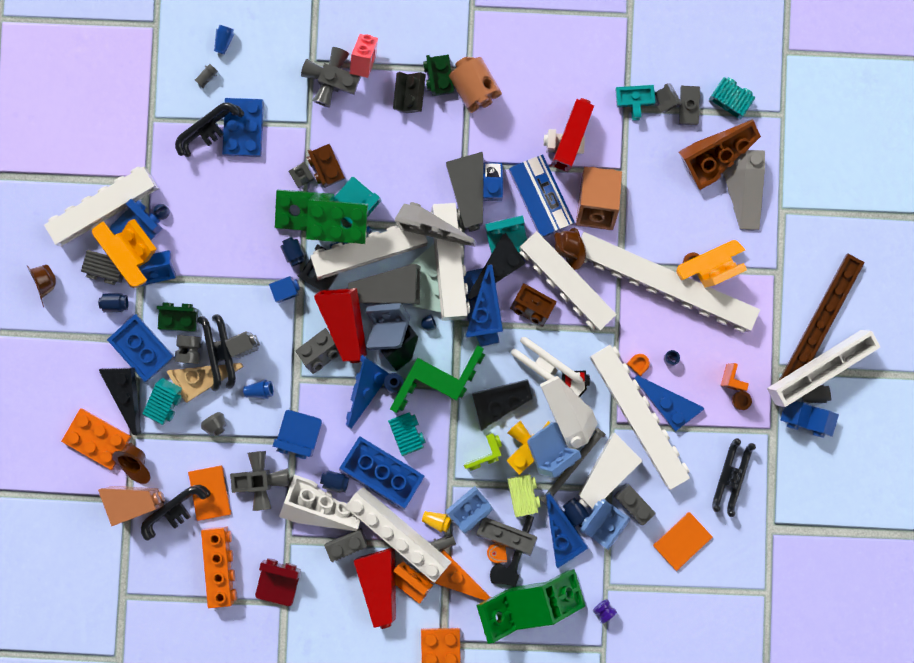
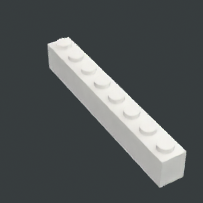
(639, 417)

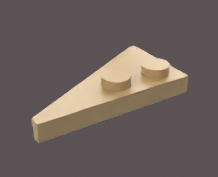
(197, 380)

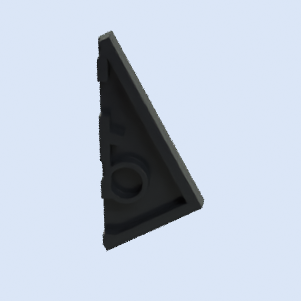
(504, 260)
(123, 389)

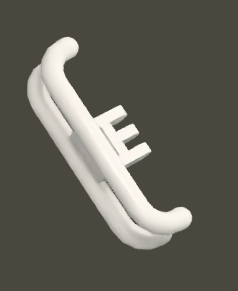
(545, 364)

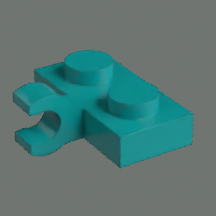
(635, 97)

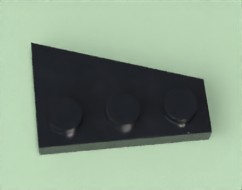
(500, 400)

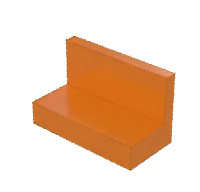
(729, 381)
(411, 582)

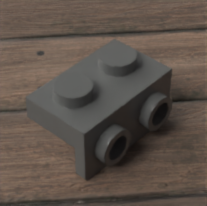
(318, 351)

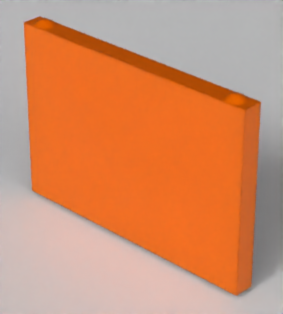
(218, 502)
(682, 541)

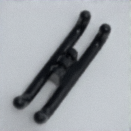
(206, 128)
(218, 351)
(732, 477)
(173, 510)

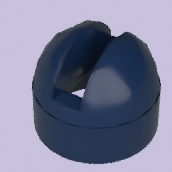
(163, 214)
(428, 323)
(674, 355)

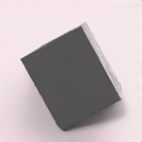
(667, 98)

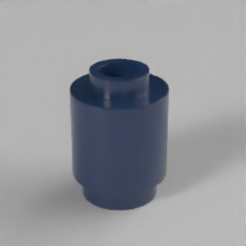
(292, 251)
(113, 302)
(390, 388)
(334, 481)
(575, 512)

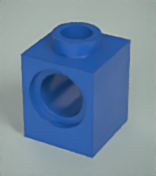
(284, 289)

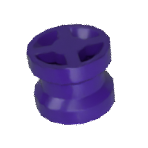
(604, 611)

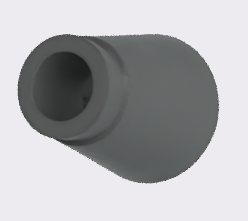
(818, 395)

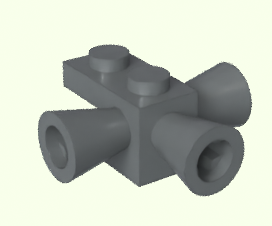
(331, 77)
(259, 480)

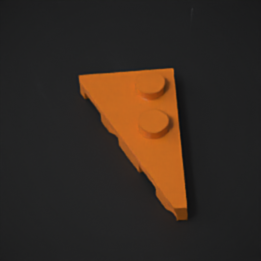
(459, 580)

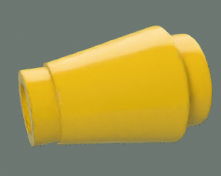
(438, 521)

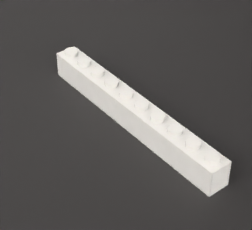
(667, 282)

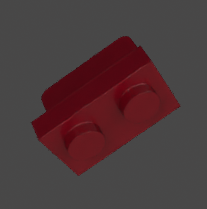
(277, 582)

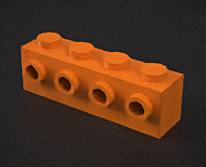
(217, 567)

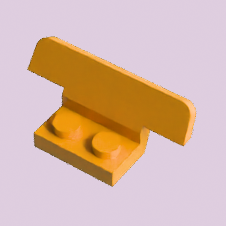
(126, 250)
(714, 265)

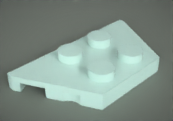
(428, 281)

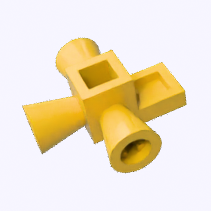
(521, 457)

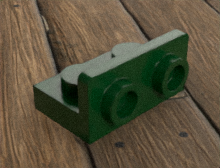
(439, 71)
(177, 318)

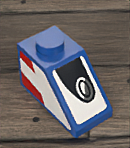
(492, 182)

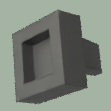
(301, 174)

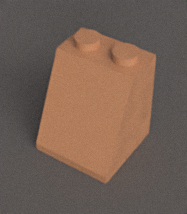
(599, 198)
(126, 502)

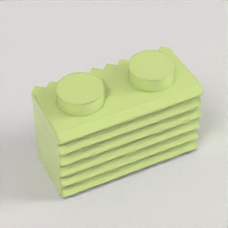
(523, 495)

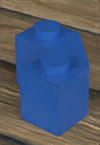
(805, 416)

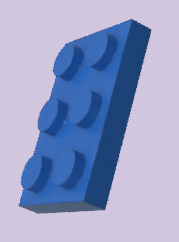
(244, 133)
(140, 348)

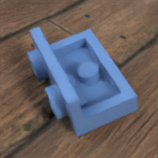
(469, 510)

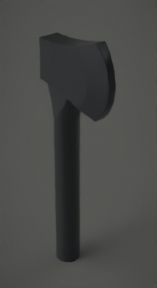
(500, 574)

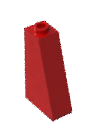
(572, 135)
(344, 321)
(378, 585)

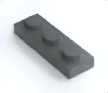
(507, 536)

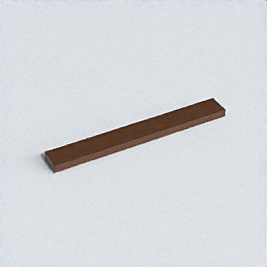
(825, 314)

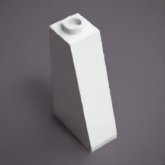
(610, 469)

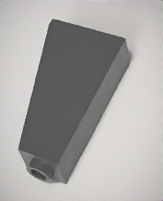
(467, 185)
(390, 287)

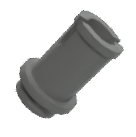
(206, 75)
(444, 542)

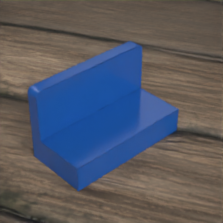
(158, 268)

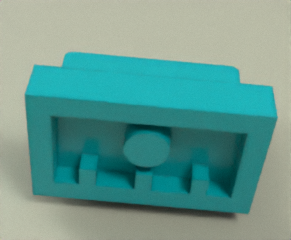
(356, 192)
(512, 227)

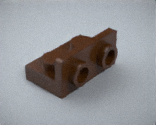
(326, 165)
(533, 305)

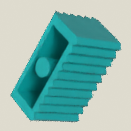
(732, 97)
(162, 401)
(406, 433)

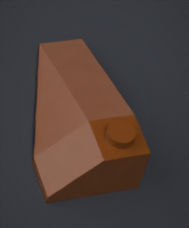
(716, 153)

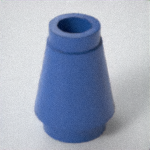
(223, 38)
(261, 389)

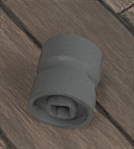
(188, 342)

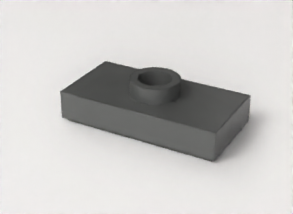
(690, 105)

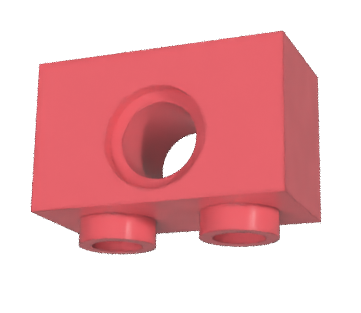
(363, 55)

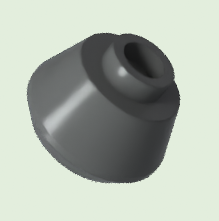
(214, 424)

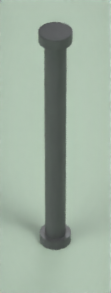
(567, 472)

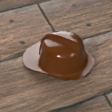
(571, 247)
(44, 279)
(132, 463)

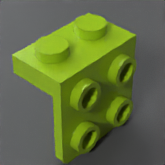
(494, 443)

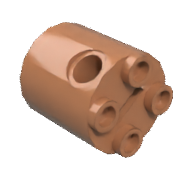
(474, 83)

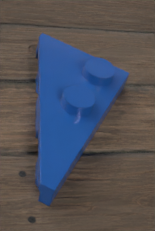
(486, 313)
(366, 387)
(673, 407)
(565, 537)

